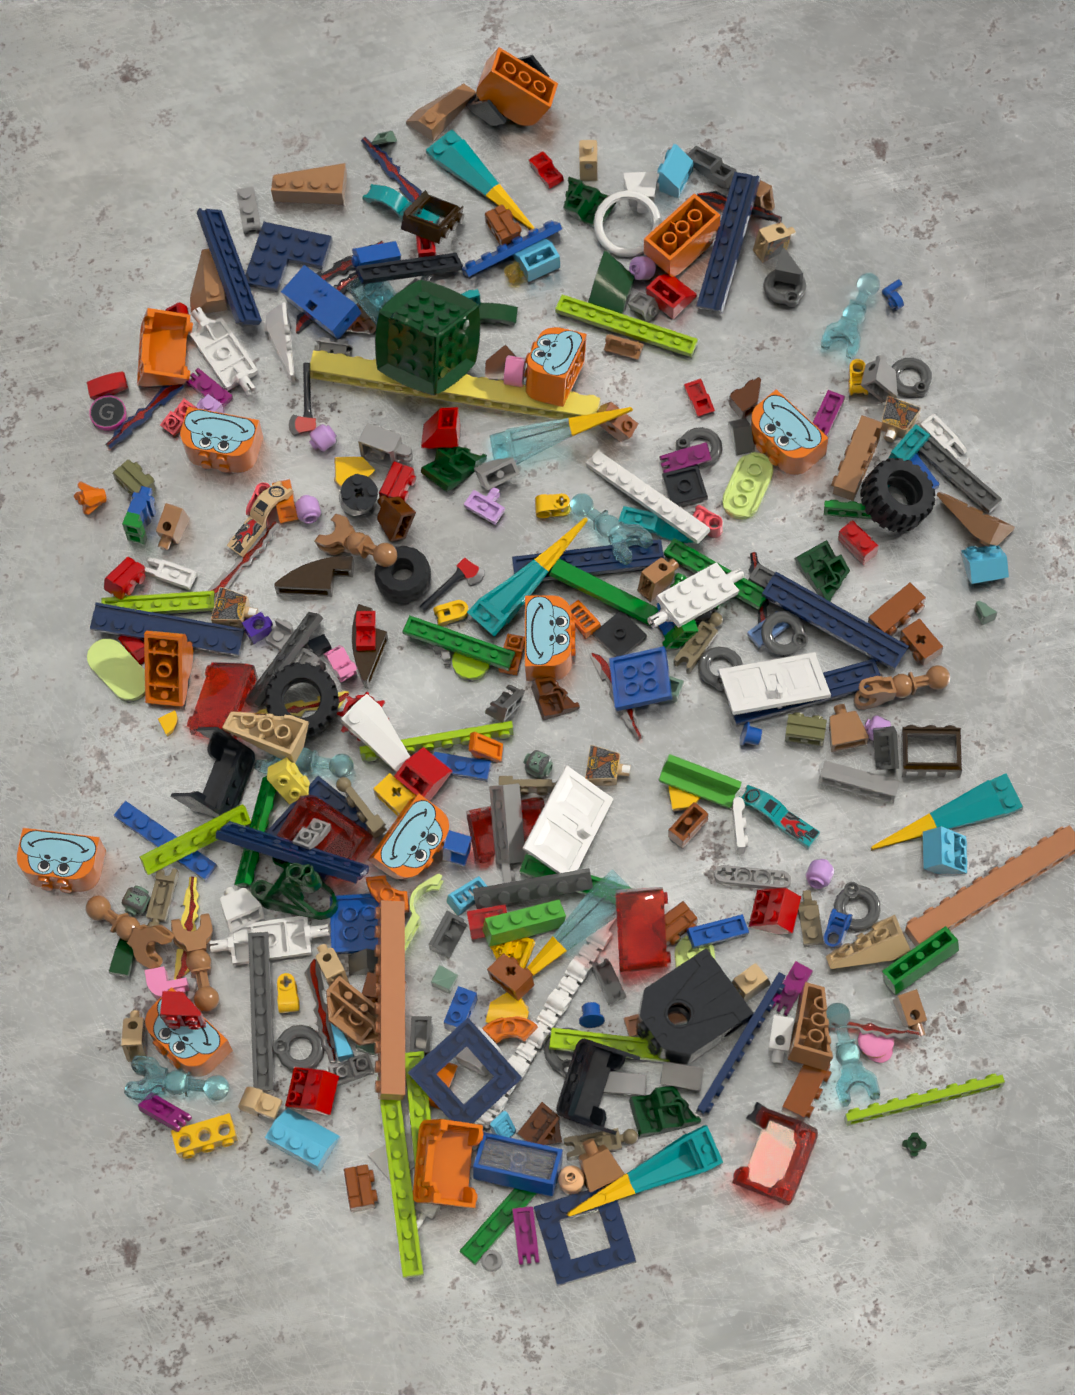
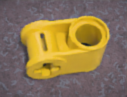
(855, 378)
(550, 505)
(287, 996)

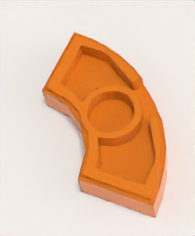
(382, 890)
(510, 1027)

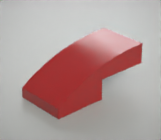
(545, 169)
(105, 384)
(698, 397)
(365, 630)

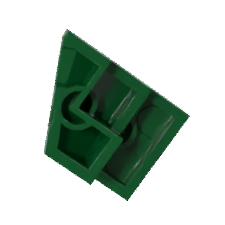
(584, 201)
(611, 284)
(452, 466)
(823, 569)
(661, 1112)

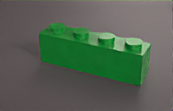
(920, 960)

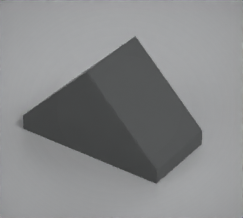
(787, 269)
(741, 436)
(362, 962)

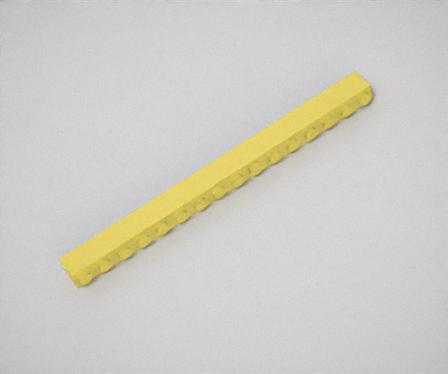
(467, 390)

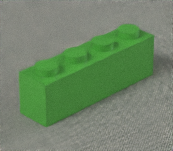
(524, 922)

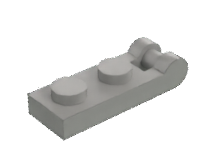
(248, 209)

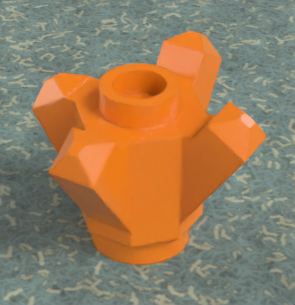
(90, 497)

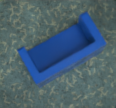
(457, 848)

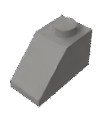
(496, 472)

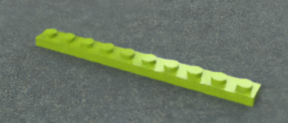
(401, 1188)

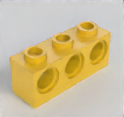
(195, 1131)

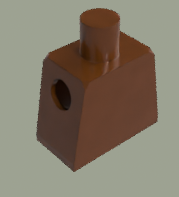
(395, 517)

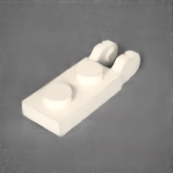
(943, 435)
(171, 573)
(739, 822)

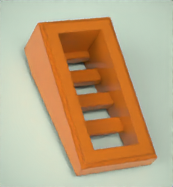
(588, 631)

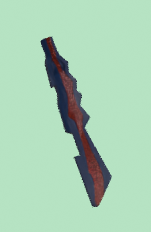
(392, 170)
(164, 395)

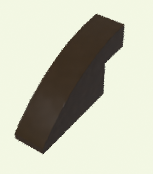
(315, 577)
(368, 660)

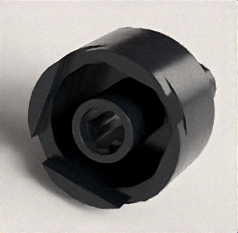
(354, 485)

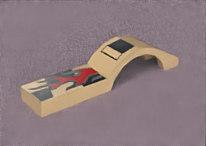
(256, 521)

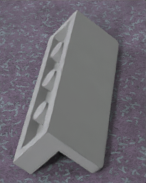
(859, 781)
(507, 823)

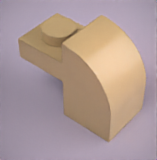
(257, 1102)

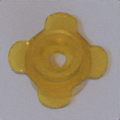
(509, 272)

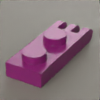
(205, 385)
(828, 411)
(686, 457)
(793, 985)
(165, 1113)
(525, 1234)

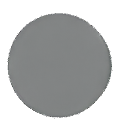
(491, 1260)

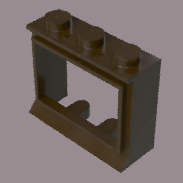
(429, 230)
(923, 767)

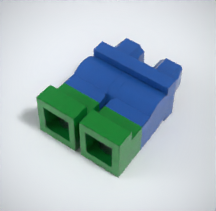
(139, 515)
(675, 636)

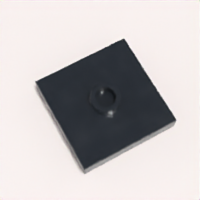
(685, 486)
(619, 634)

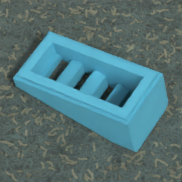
(457, 902)
(342, 1046)
(503, 1125)

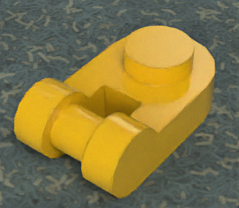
(457, 609)

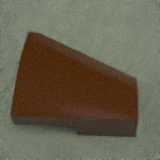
(551, 698)

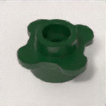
(914, 1138)

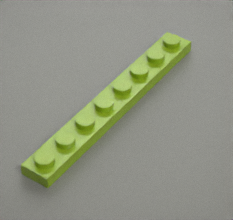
(626, 325)
(446, 739)
(917, 1101)

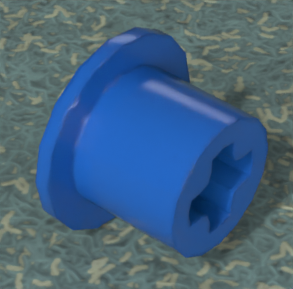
(750, 735)
(591, 1015)

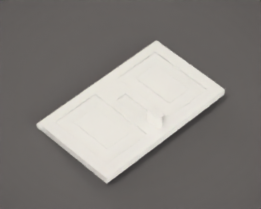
(774, 683)
(568, 822)

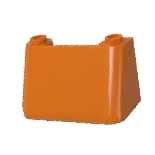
(163, 348)
(445, 1163)

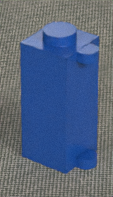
(375, 254)

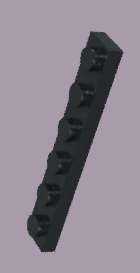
(409, 268)

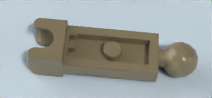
(698, 643)
(539, 786)
(374, 824)
(161, 896)
(611, 1141)

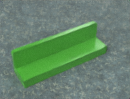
(699, 781)

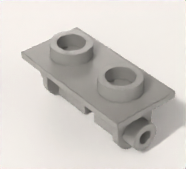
(340, 346)

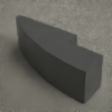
(712, 167)
(421, 1034)

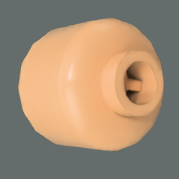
(567, 1174)

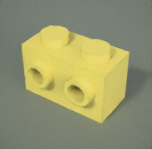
(288, 780)

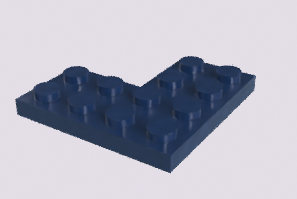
(281, 245)

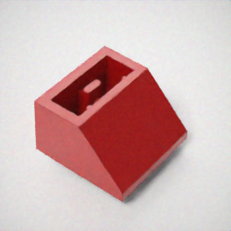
(670, 294)
(442, 429)
(423, 773)
(775, 910)
(179, 1011)
(312, 1090)

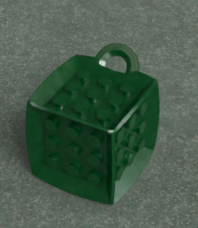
(427, 337)

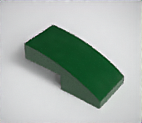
(498, 312)
(122, 959)

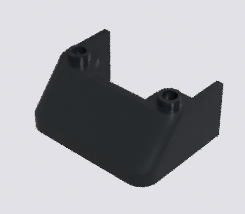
(486, 109)
(226, 778)
(587, 1081)

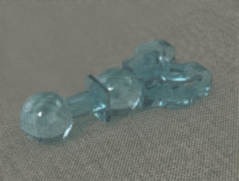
(853, 315)
(618, 533)
(340, 765)
(849, 1057)
(176, 1082)

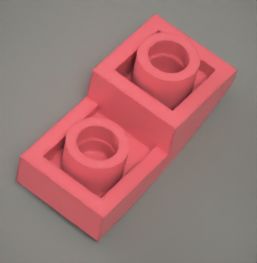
(174, 420)

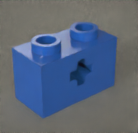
(460, 1008)

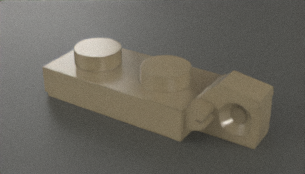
(810, 920)

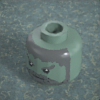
(538, 764)
(135, 900)

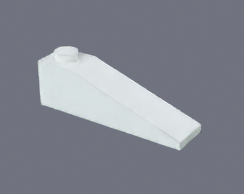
(280, 336)
(374, 729)

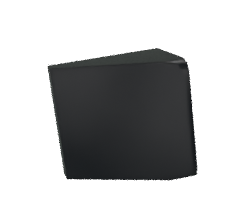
(319, 645)

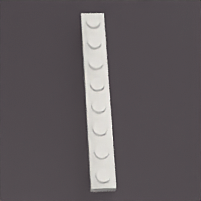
(648, 497)

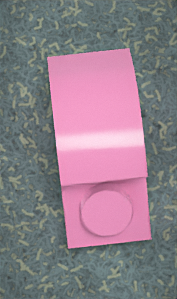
(514, 371)
(340, 663)
(158, 981)

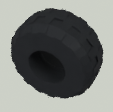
(409, 589)

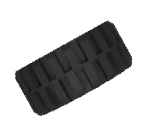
(886, 509)
(304, 674)

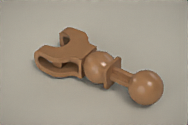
(357, 543)
(886, 688)
(139, 937)
(198, 959)

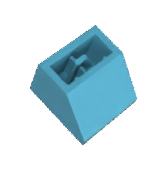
(674, 171)
(538, 259)
(985, 563)
(944, 851)

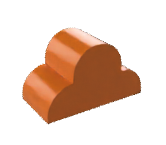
(167, 667)

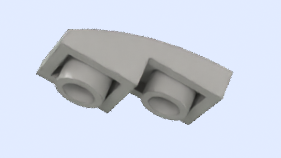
(313, 834)
(353, 1069)
(626, 1083)

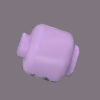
(642, 267)
(322, 437)
(308, 509)
(875, 722)
(819, 873)

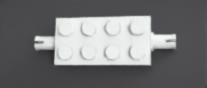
(223, 352)
(696, 595)
(287, 939)

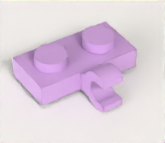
(485, 505)

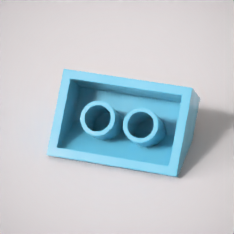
(302, 1139)

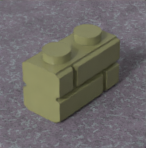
(131, 477)
(805, 729)

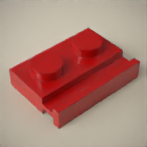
(477, 917)

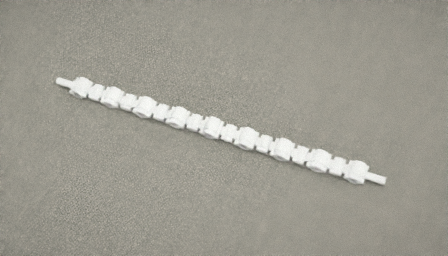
(556, 1004)

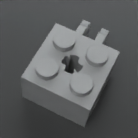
(383, 446)

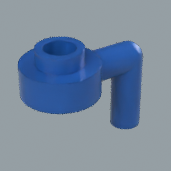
(894, 299)

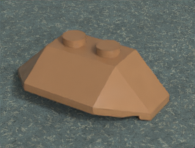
(351, 1012)

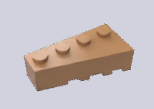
(857, 458)
(810, 1032)

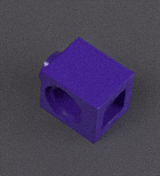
(257, 635)

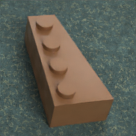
(311, 186)

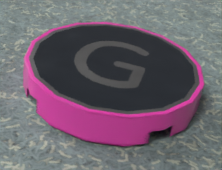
(107, 413)

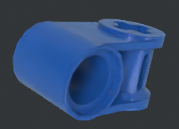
(837, 927)

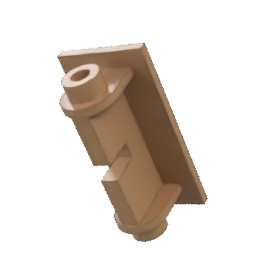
(623, 346)

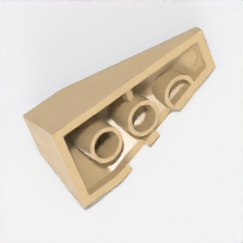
(277, 735)
(881, 944)

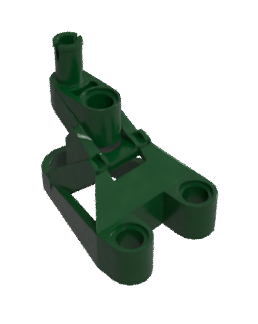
(292, 888)

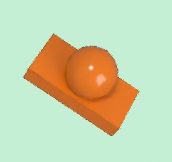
(485, 747)

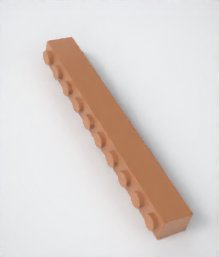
(994, 886)
(390, 1000)

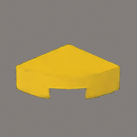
(168, 722)

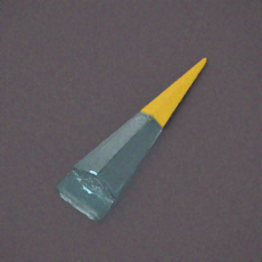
(532, 439)
(589, 916)

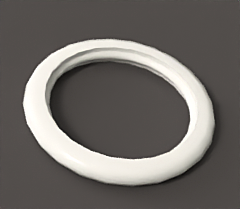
(598, 221)

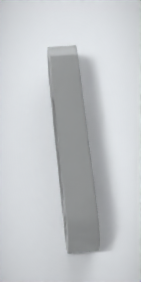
(752, 874)

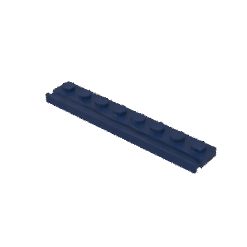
(728, 242)
(229, 266)
(599, 559)
(835, 620)
(135, 623)
(840, 682)
(287, 851)
(746, 1038)

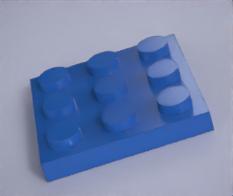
(640, 678)
(354, 923)

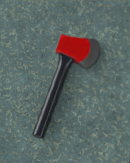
(306, 423)
(466, 569)

